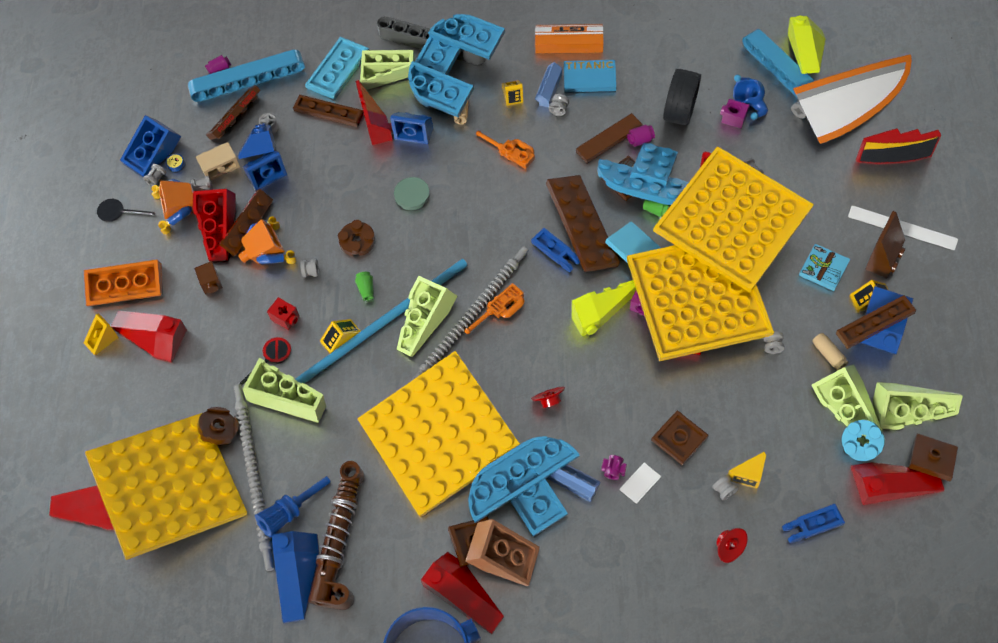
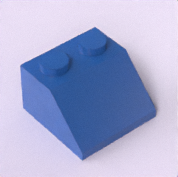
(411, 127)
(258, 142)
(265, 170)

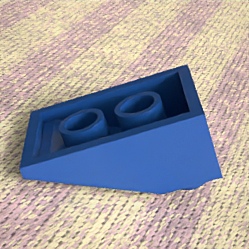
(149, 145)
(890, 338)

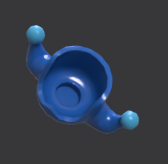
(750, 92)

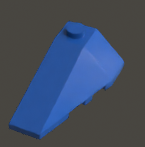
(295, 571)

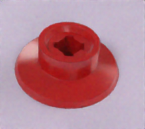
(549, 397)
(731, 544)

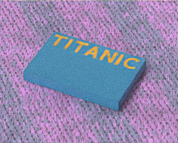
(589, 76)

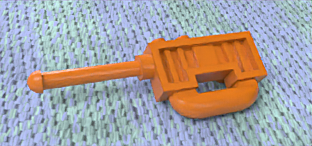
(511, 152)
(499, 304)

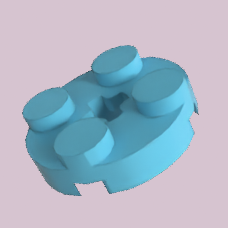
(869, 450)

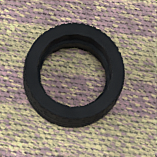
(682, 96)

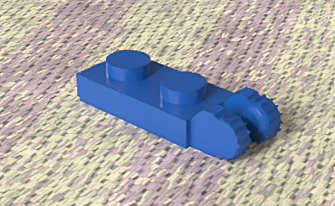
(555, 249)
(815, 523)

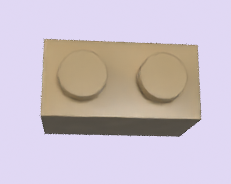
(218, 161)

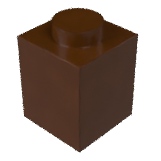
(208, 278)

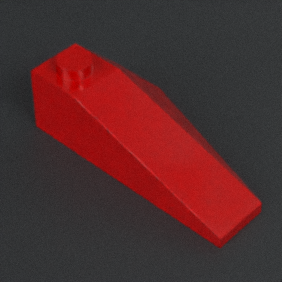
(376, 120)
(215, 216)
(152, 332)
(891, 482)
(81, 506)
(462, 591)

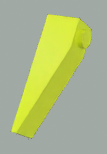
(807, 43)
(594, 309)

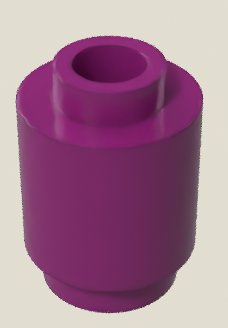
(218, 64)
(641, 135)

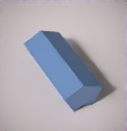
(549, 84)
(576, 482)

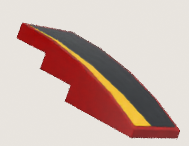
(897, 146)

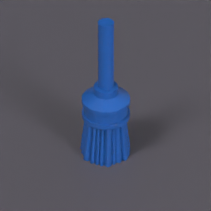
(286, 509)

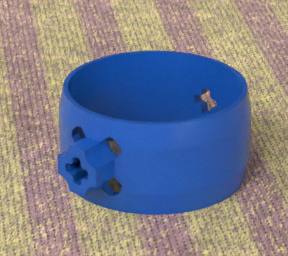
(466, 629)

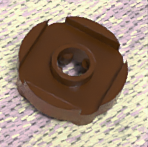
(356, 247)
(217, 435)

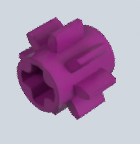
(613, 467)

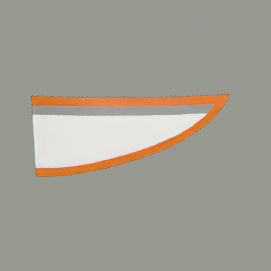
(851, 97)

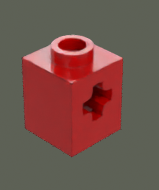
(283, 313)

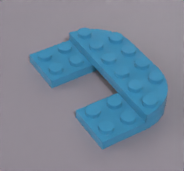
(446, 39)

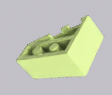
(384, 66)

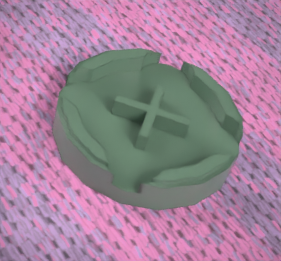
(411, 193)

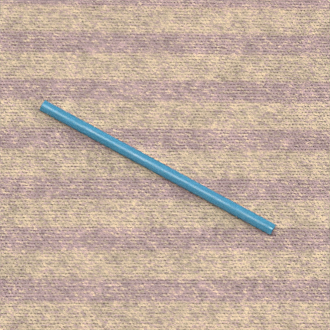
(374, 327)

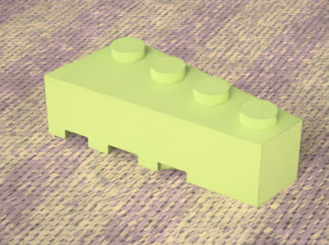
(283, 393)

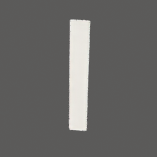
(908, 229)

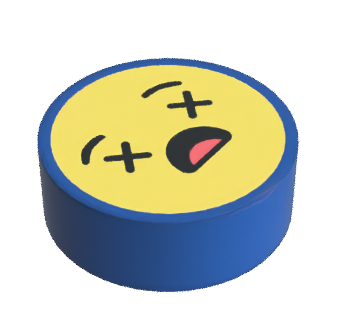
(175, 162)

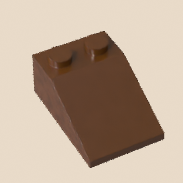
(887, 248)

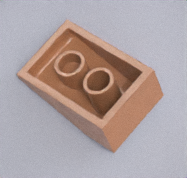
(502, 552)

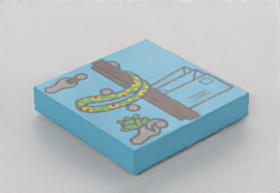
(824, 267)

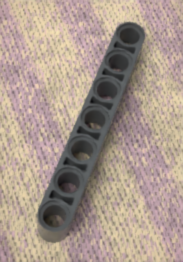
(416, 37)

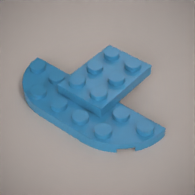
(648, 176)
(521, 480)

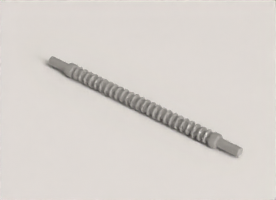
(512, 264)
(241, 408)

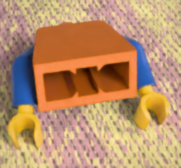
(175, 200)
(263, 244)

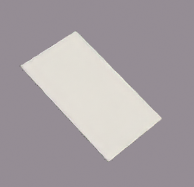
(640, 483)

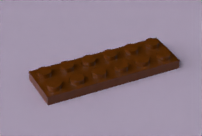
(582, 223)

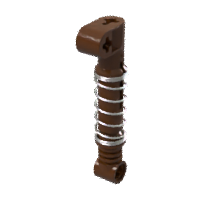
(330, 558)

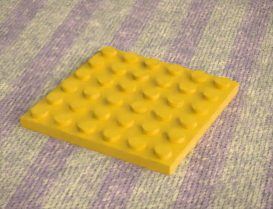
(733, 218)
(693, 305)
(437, 433)
(164, 486)

